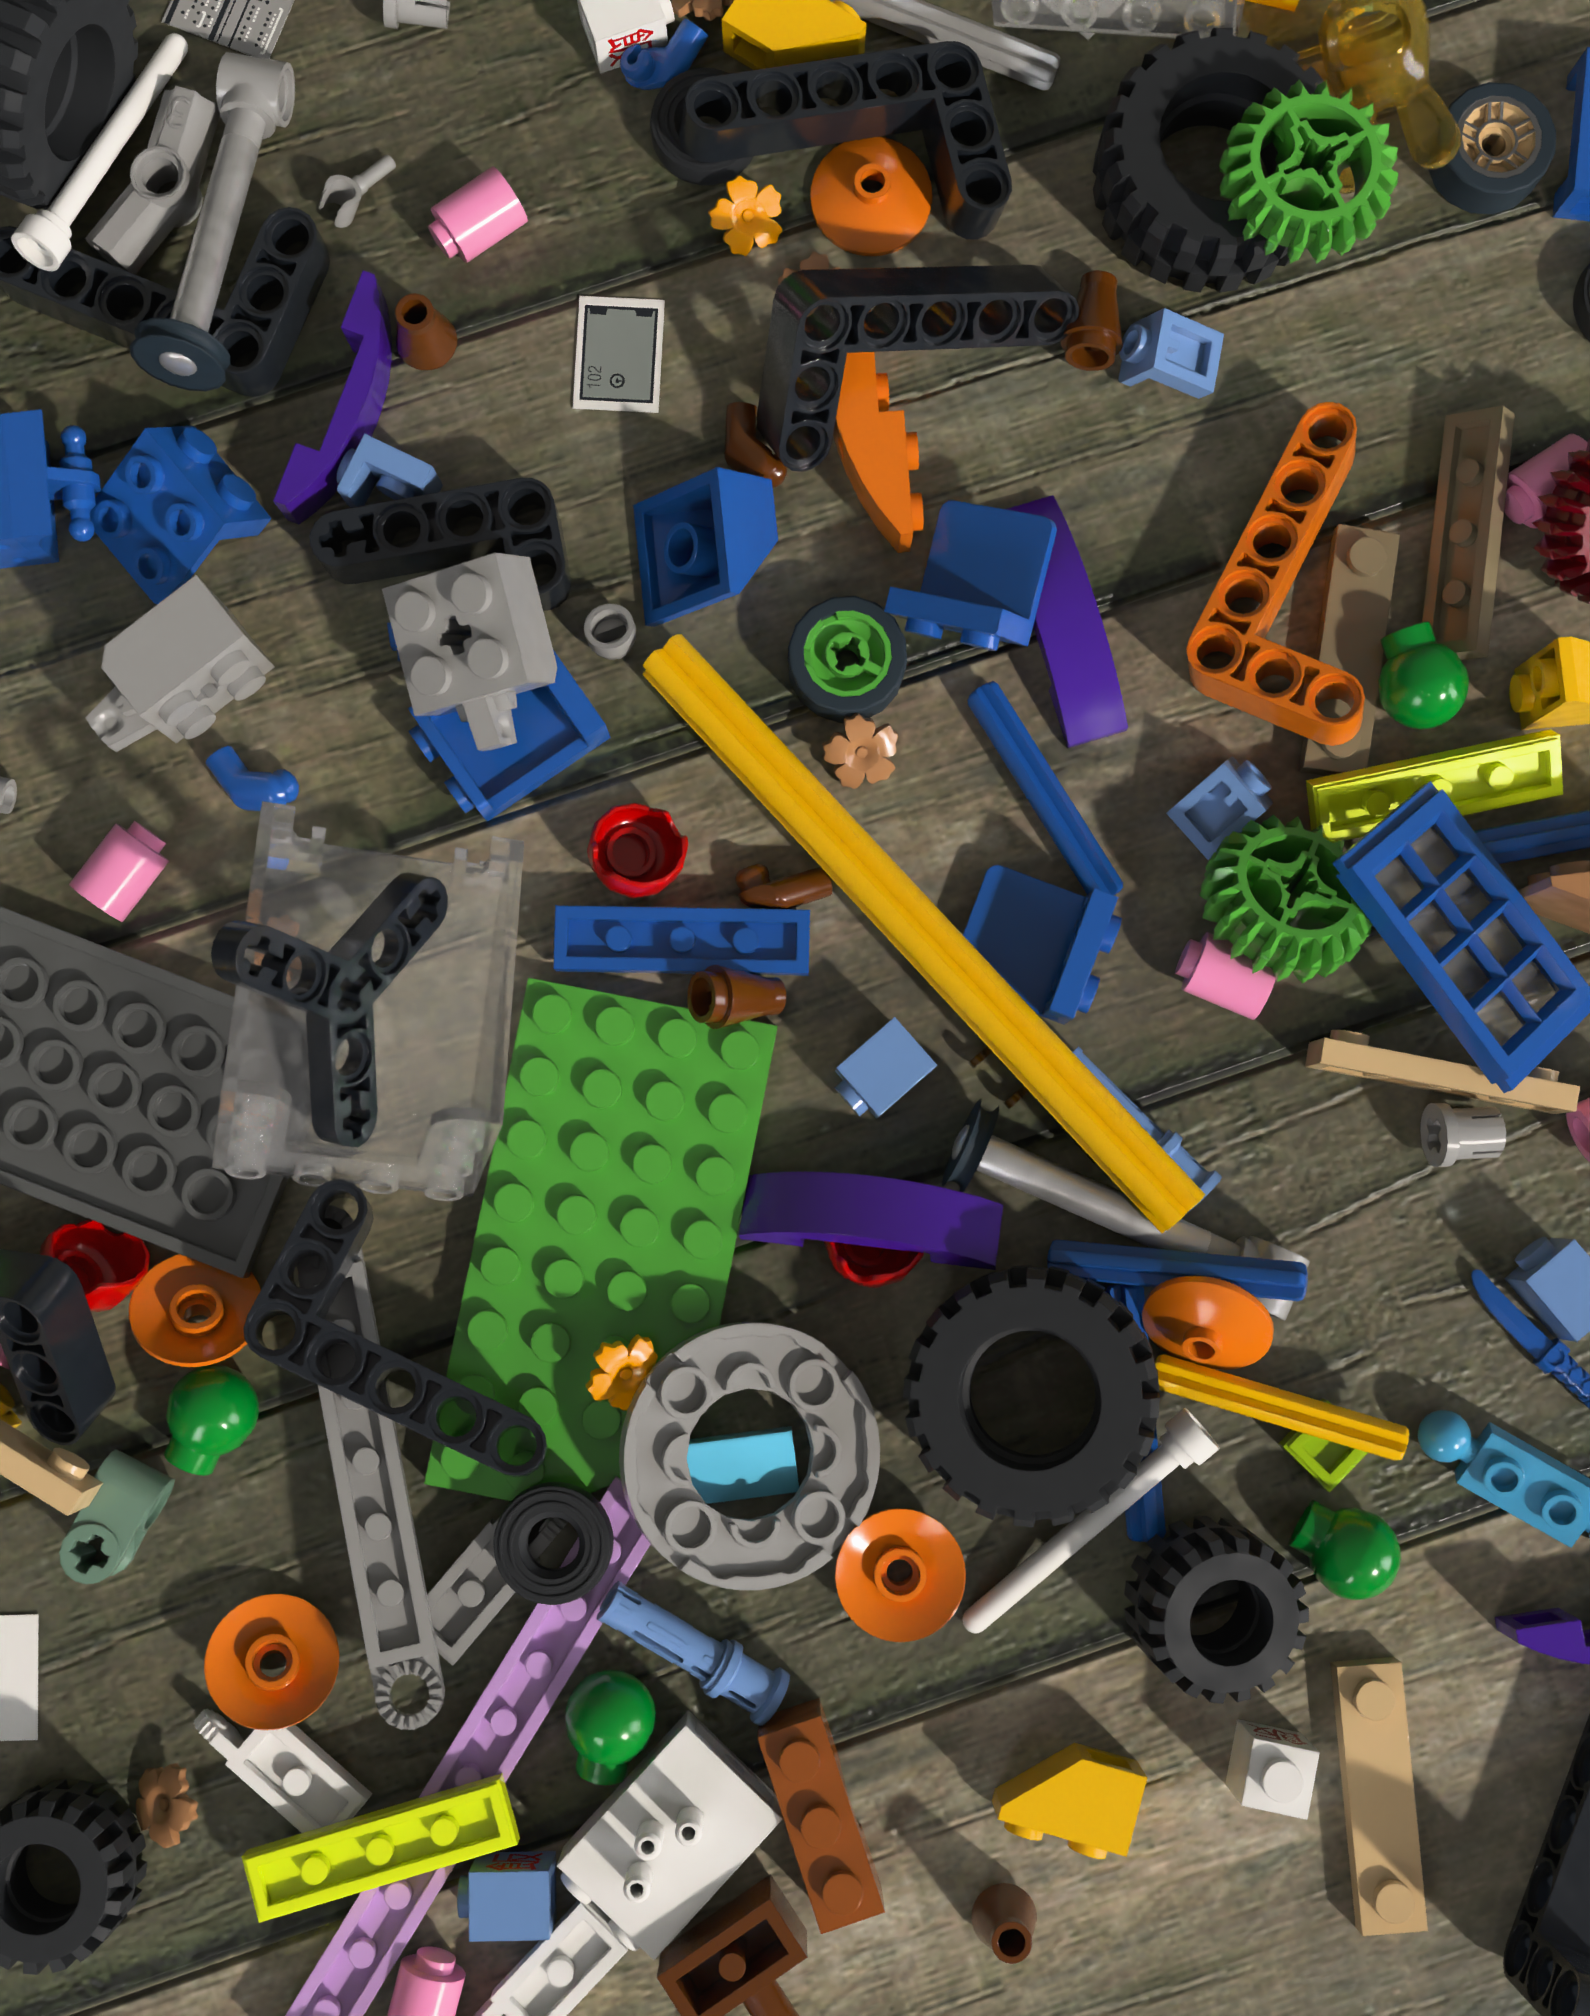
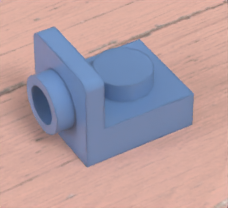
(1172, 353)
(396, 472)
(1222, 804)

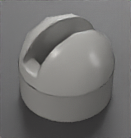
(609, 623)

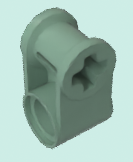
(119, 1514)

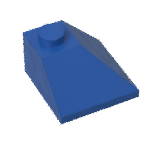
(702, 541)

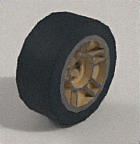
(1519, 138)

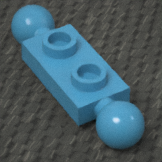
(1511, 1475)

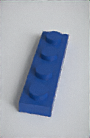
(681, 940)

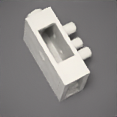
(669, 1836)

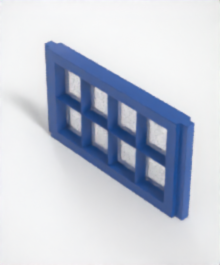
(1465, 935)

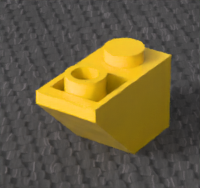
(791, 31)
(1553, 686)
(1076, 1797)

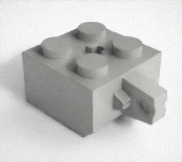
(473, 642)
(177, 669)

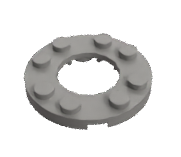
(840, 1468)

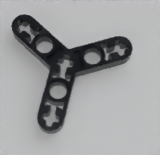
(338, 993)

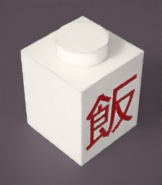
(622, 23)
(1272, 1769)

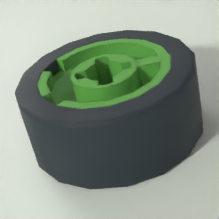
(853, 626)

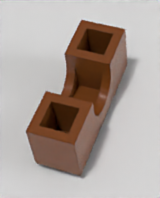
(820, 1816)

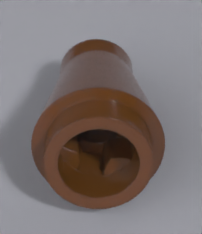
(1097, 332)
(423, 333)
(731, 996)
(1004, 1908)

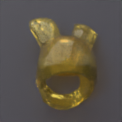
(1388, 64)

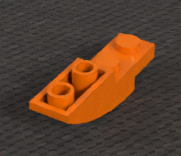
(878, 451)

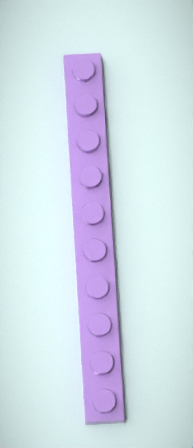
(485, 1746)

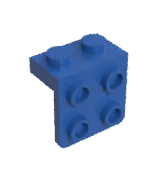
(172, 508)
(980, 576)
(1043, 939)

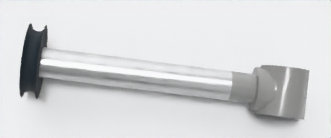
(252, 101)
(981, 1151)

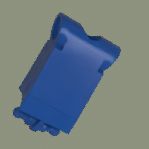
(32, 485)

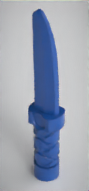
(1547, 1353)

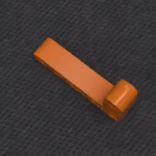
(1269, 581)

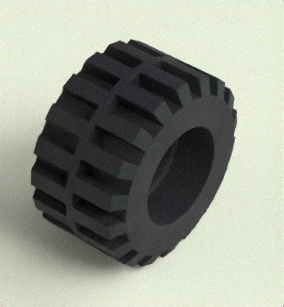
(1254, 1638)
(104, 1856)

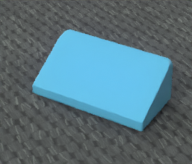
(743, 1465)

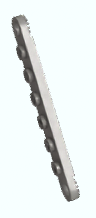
(376, 1509)

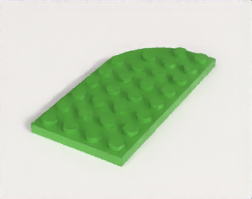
(599, 1219)

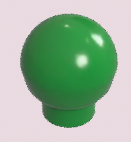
(1421, 679)
(208, 1417)
(1348, 1550)
(609, 1724)

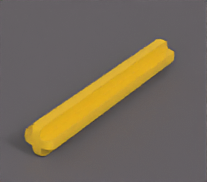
(1282, 1408)

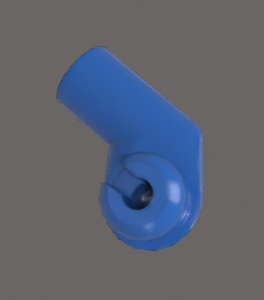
(656, 66)
(250, 788)

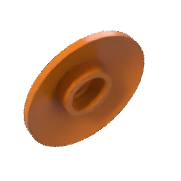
(865, 220)
(188, 1288)
(1208, 1322)
(905, 1608)
(253, 1632)

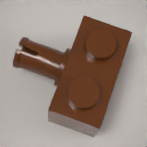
(736, 1957)

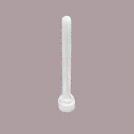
(46, 235)
(1181, 1445)

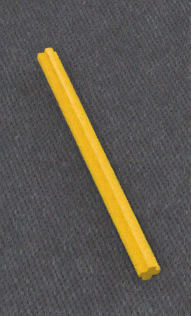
(923, 934)

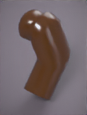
(742, 448)
(783, 893)

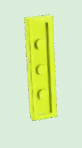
(1471, 776)
(380, 1847)

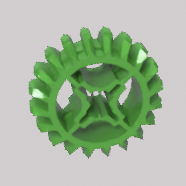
(1320, 140)
(1250, 900)

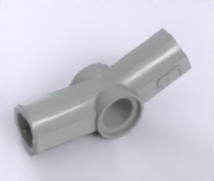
(174, 153)

